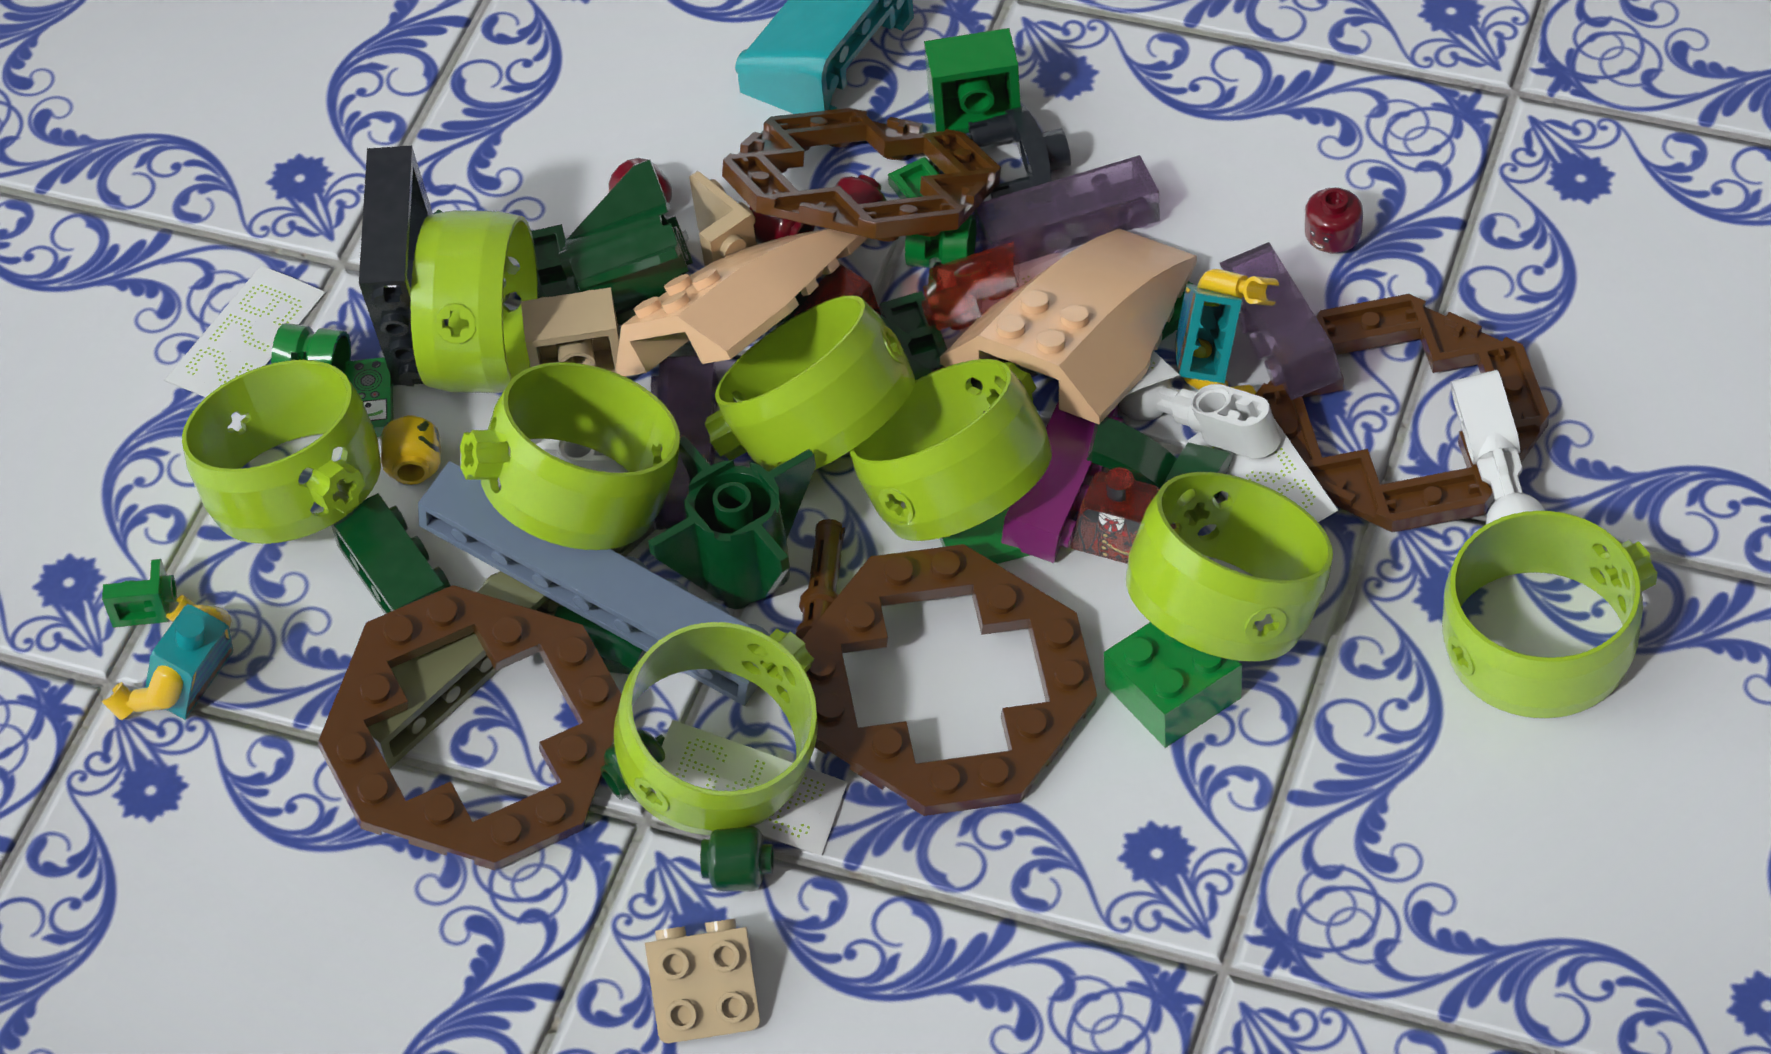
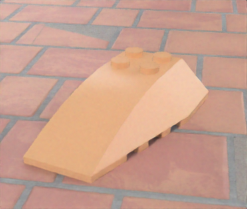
(730, 300)
(1086, 320)

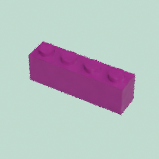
(1045, 514)

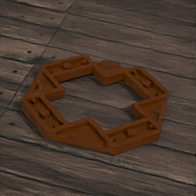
(781, 145)
(1449, 345)
(1001, 604)
(438, 816)

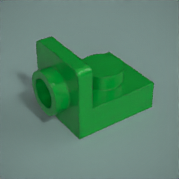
(141, 601)

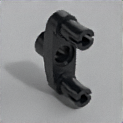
(1038, 150)

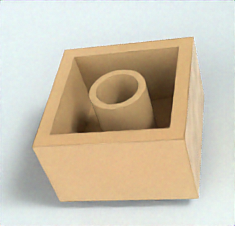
(572, 329)

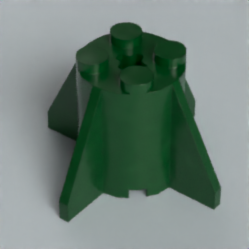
(628, 243)
(735, 526)

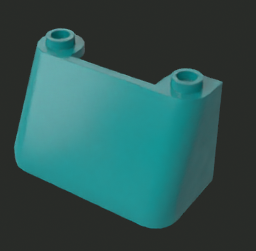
(809, 47)

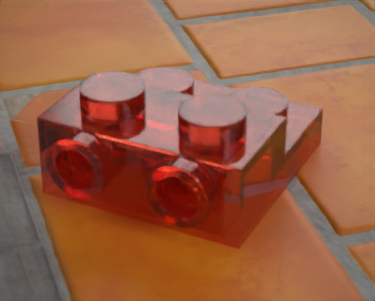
(958, 287)

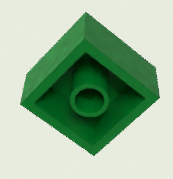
(971, 78)
(1169, 682)

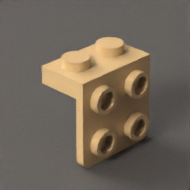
(722, 222)
(702, 982)

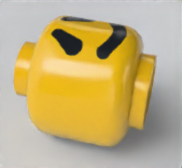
(410, 449)

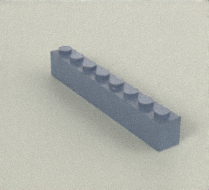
(593, 583)

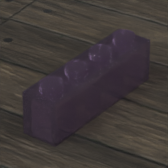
(1070, 210)
(1287, 332)
(689, 395)

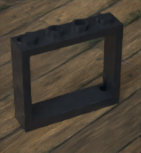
(390, 228)

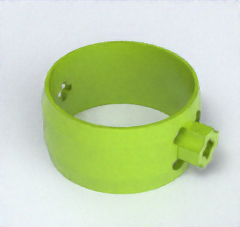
(461, 277)
(813, 386)
(281, 405)
(955, 451)
(561, 499)
(1558, 546)
(1213, 604)
(731, 649)

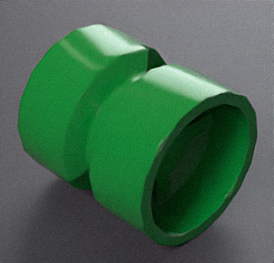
(942, 248)
(301, 343)

